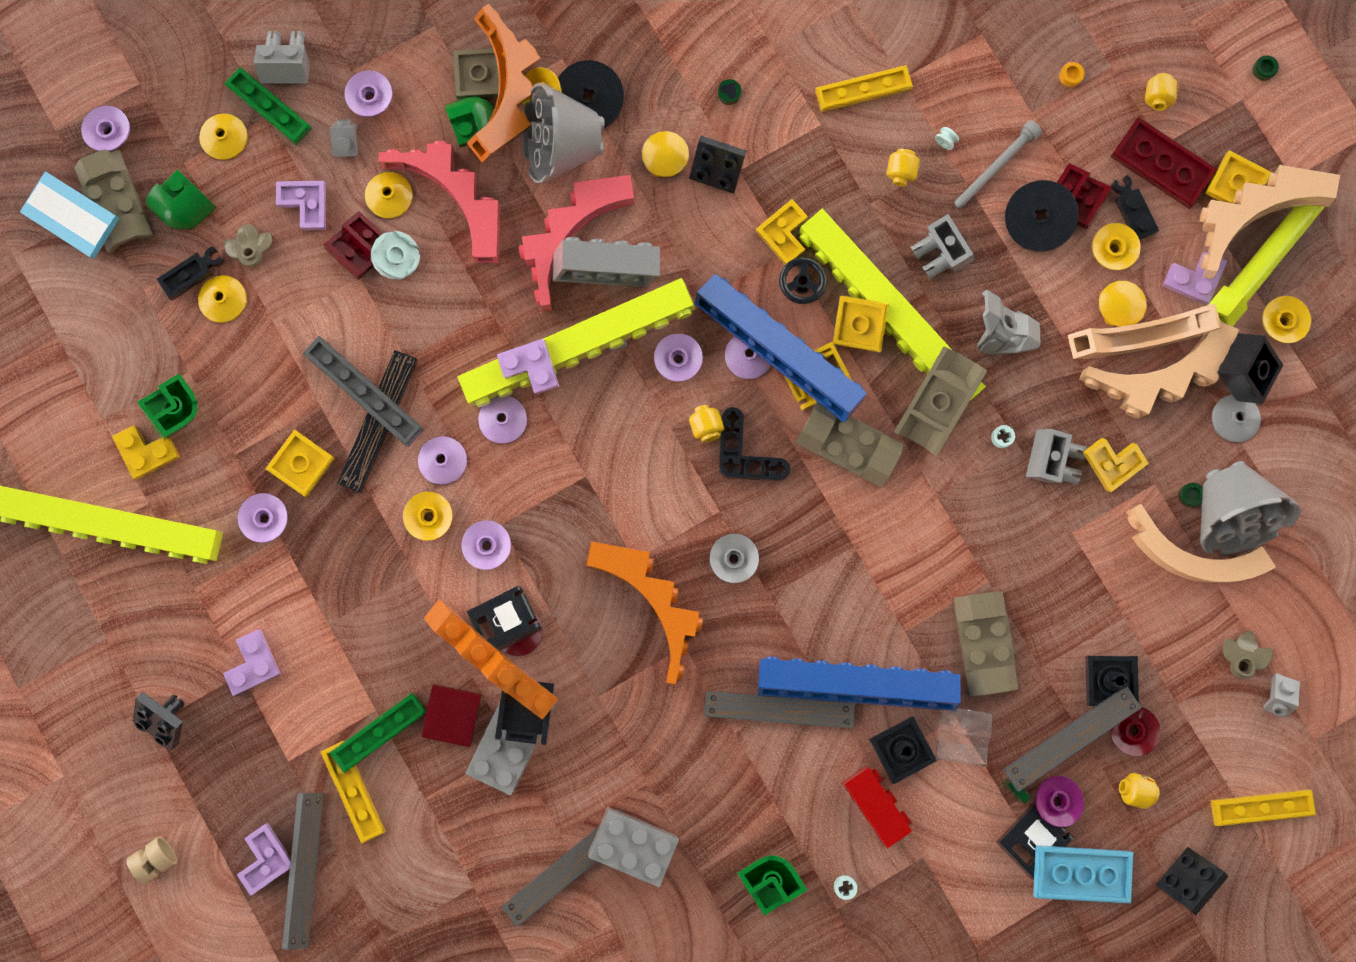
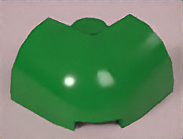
(468, 117)
(179, 202)
(170, 407)
(772, 882)

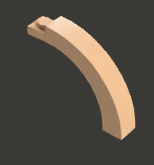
(1143, 336)
(1188, 566)

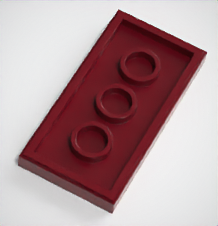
(1164, 163)

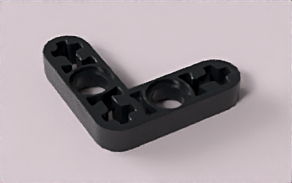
(736, 454)

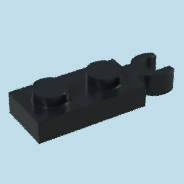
(1134, 209)
(188, 273)

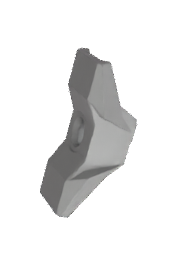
(1001, 338)

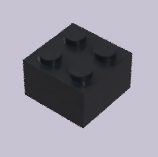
(1250, 368)

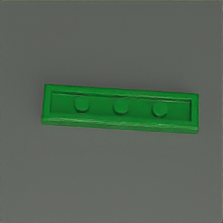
(268, 106)
(378, 732)

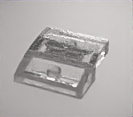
(964, 736)

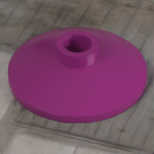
(1069, 797)

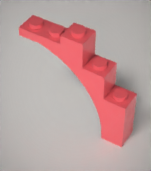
(438, 166)
(591, 200)

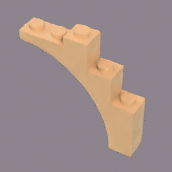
(1285, 189)
(1169, 383)

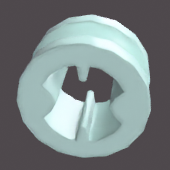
(947, 138)
(1006, 430)
(851, 892)

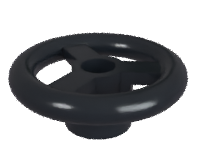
(802, 289)

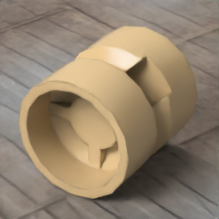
(148, 862)

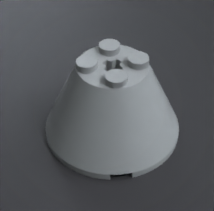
(560, 133)
(1242, 510)

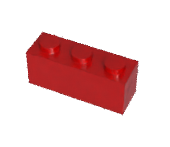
(878, 806)

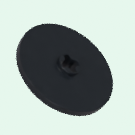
(595, 78)
(1047, 234)

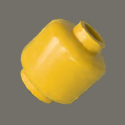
(1161, 92)
(903, 167)
(706, 423)
(1139, 791)

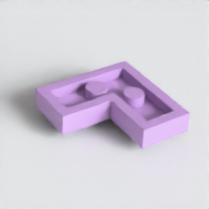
(309, 197)
(1191, 283)
(532, 359)
(259, 664)
(271, 862)

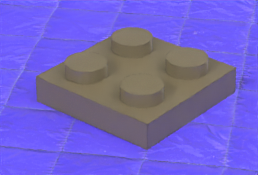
(476, 73)

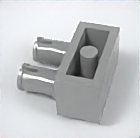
(282, 62)
(946, 237)
(1050, 457)

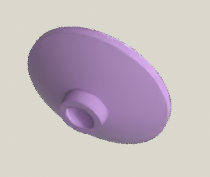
(364, 84)
(99, 122)
(682, 346)
(740, 364)
(504, 431)
(454, 463)
(251, 513)
(473, 543)

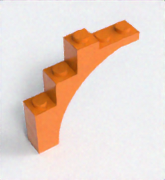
(514, 88)
(632, 567)
(489, 660)

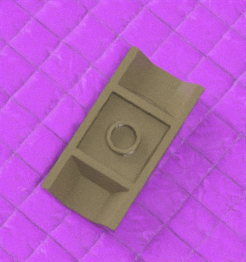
(109, 184)
(941, 400)
(851, 445)
(986, 643)

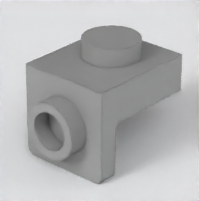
(344, 138)
(1283, 696)

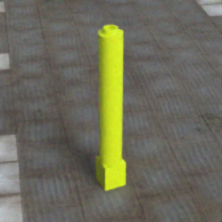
(1233, 300)

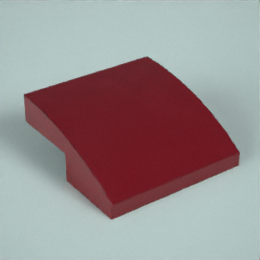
(1087, 191)
(354, 244)
(451, 715)

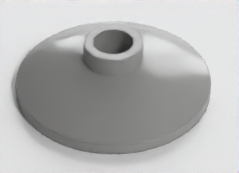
(1227, 424)
(734, 545)

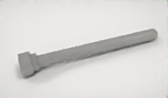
(1029, 133)

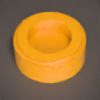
(1071, 74)

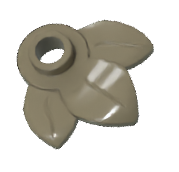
(247, 243)
(1246, 651)

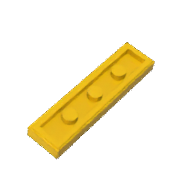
(863, 88)
(355, 798)
(1263, 807)

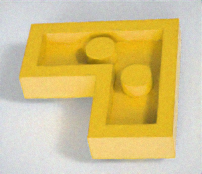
(777, 231)
(143, 458)
(1113, 468)

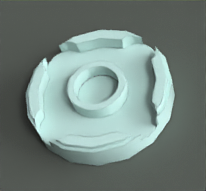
(395, 255)

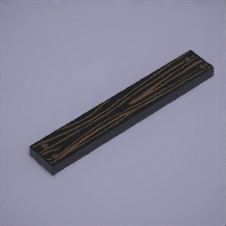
(373, 432)

